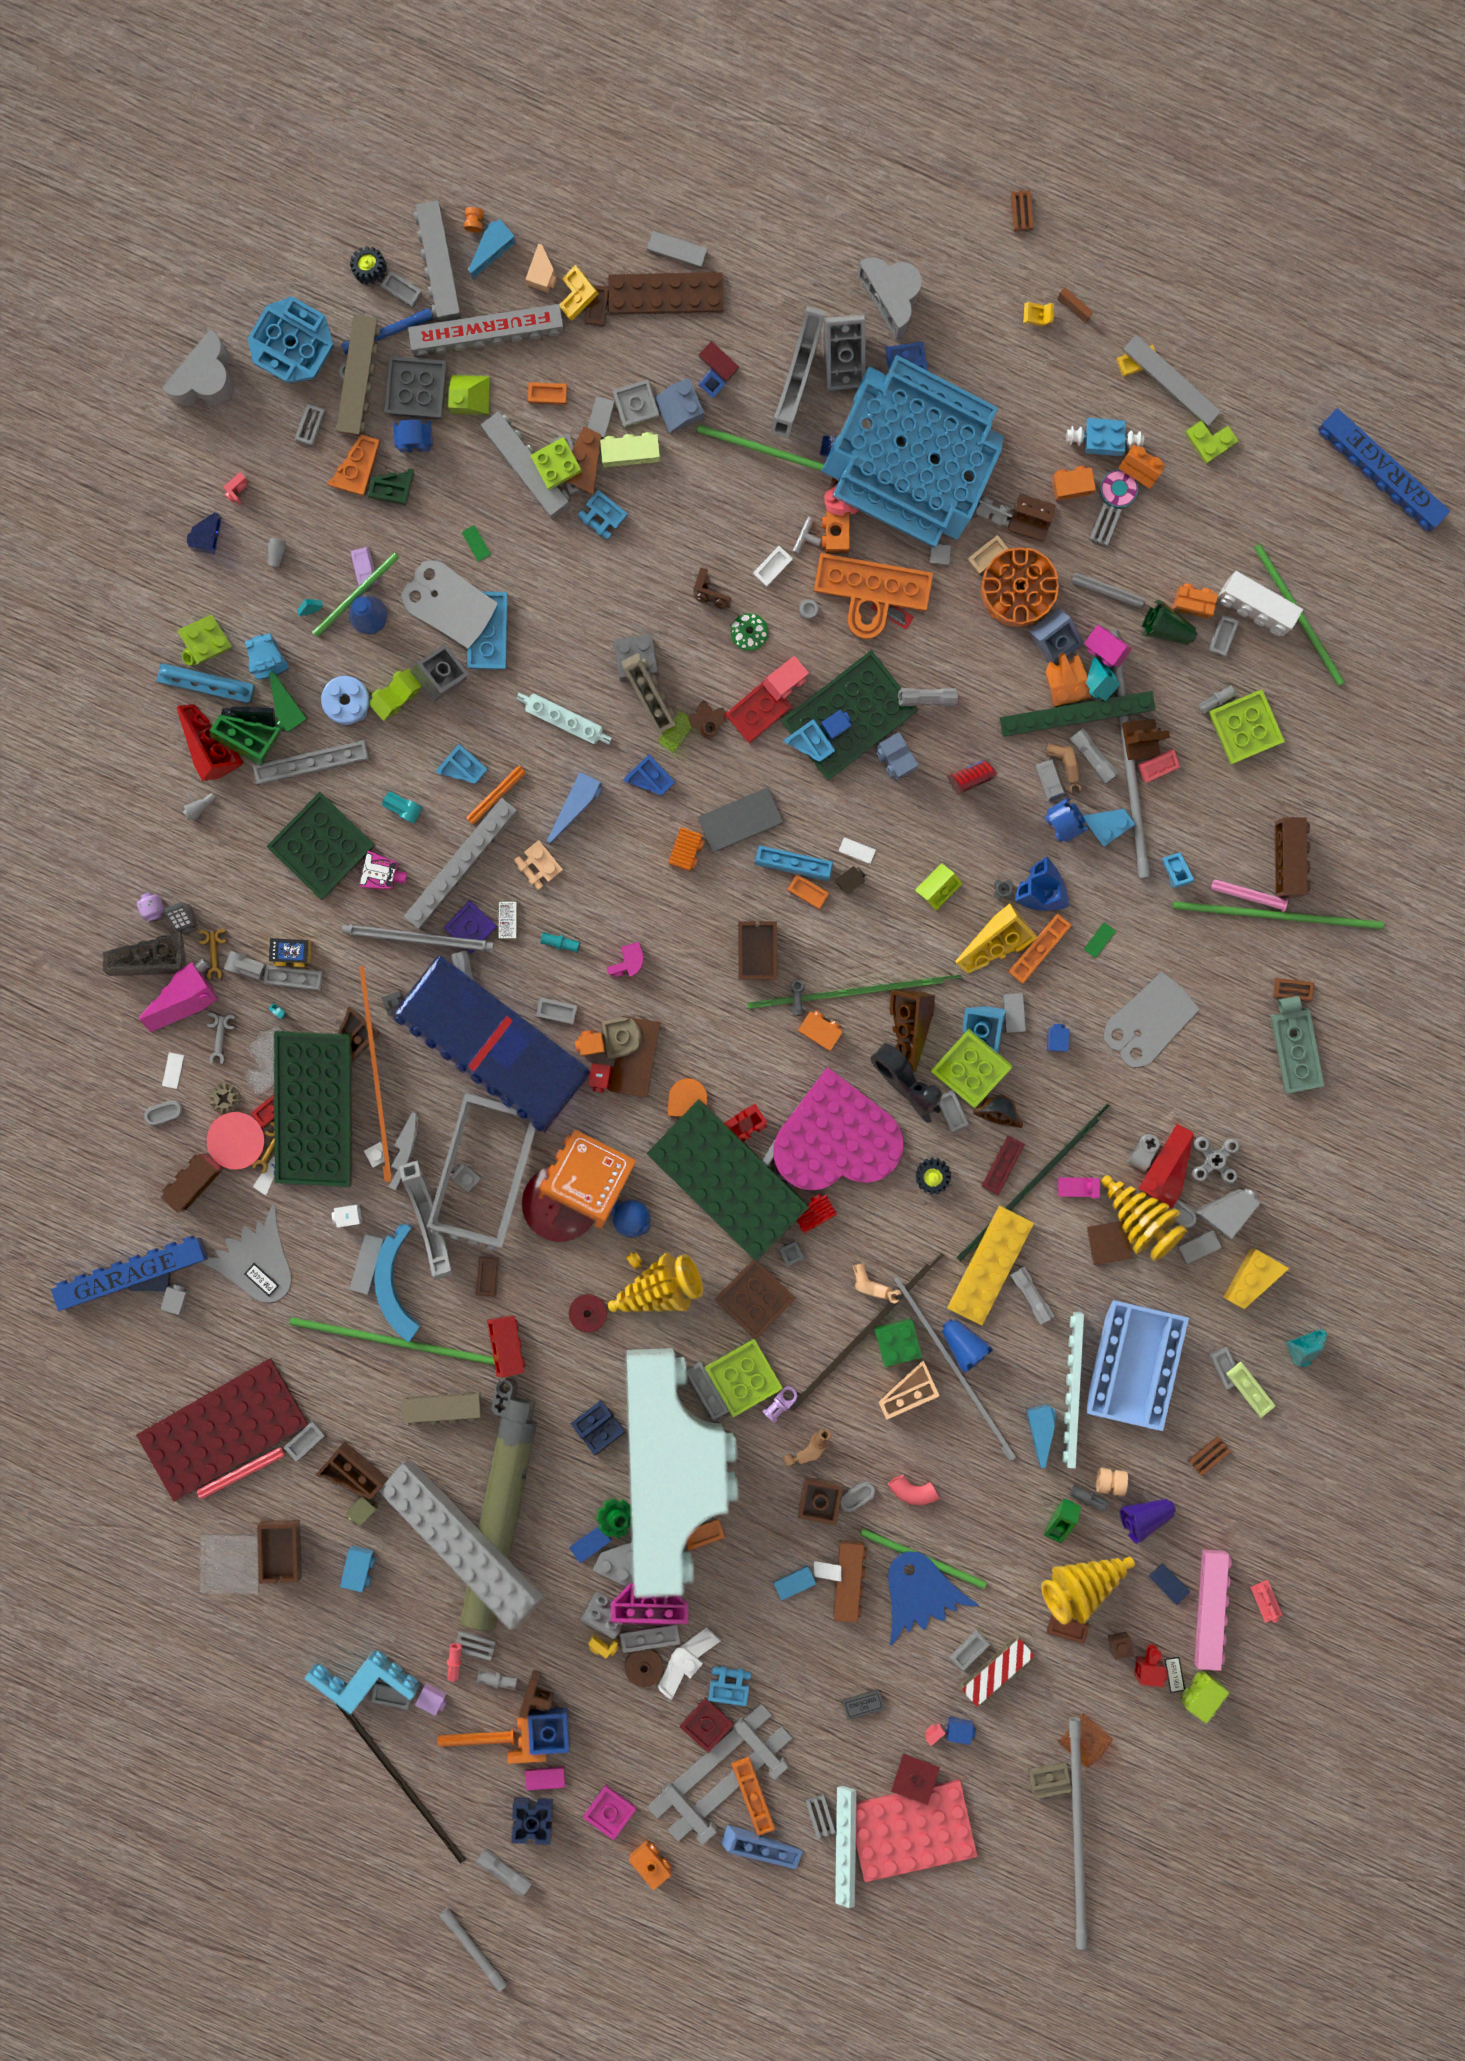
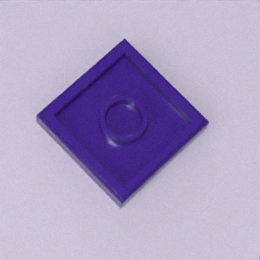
(470, 924)

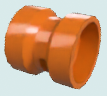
(474, 217)

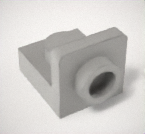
(465, 1176)

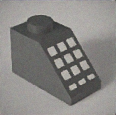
(181, 917)

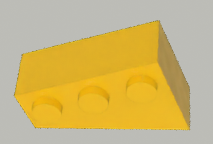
(1253, 1278)

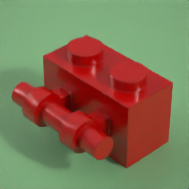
(1150, 1669)

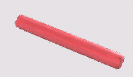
(240, 1473)

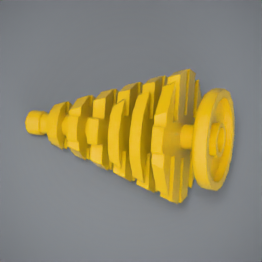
(1145, 1219)
(662, 1287)
(1082, 1587)

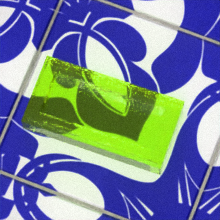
(674, 736)

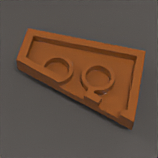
(586, 454)

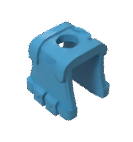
(265, 657)

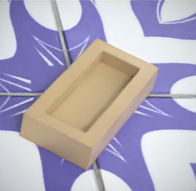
(983, 557)

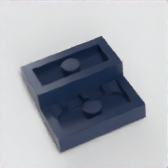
(598, 1427)

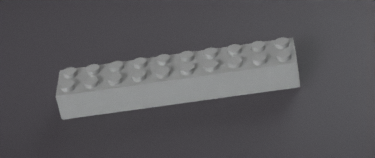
(461, 1544)

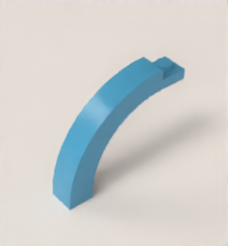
(386, 1294)

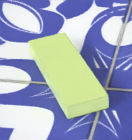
(1250, 1389)

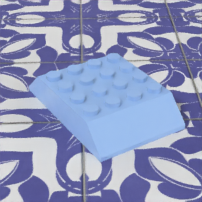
(1136, 1365)

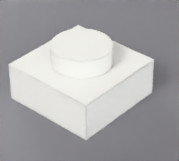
(375, 1154)

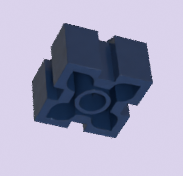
(524, 1829)

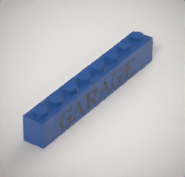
(1383, 470)
(128, 1274)

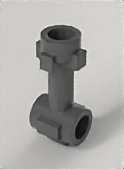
(797, 987)

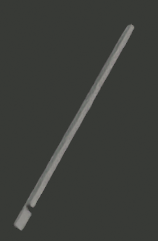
(1006, 1449)

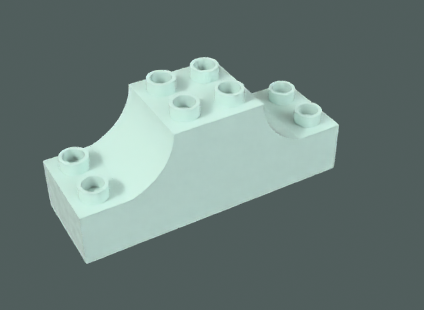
(674, 1471)

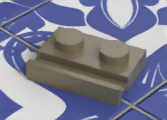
(1050, 1780)

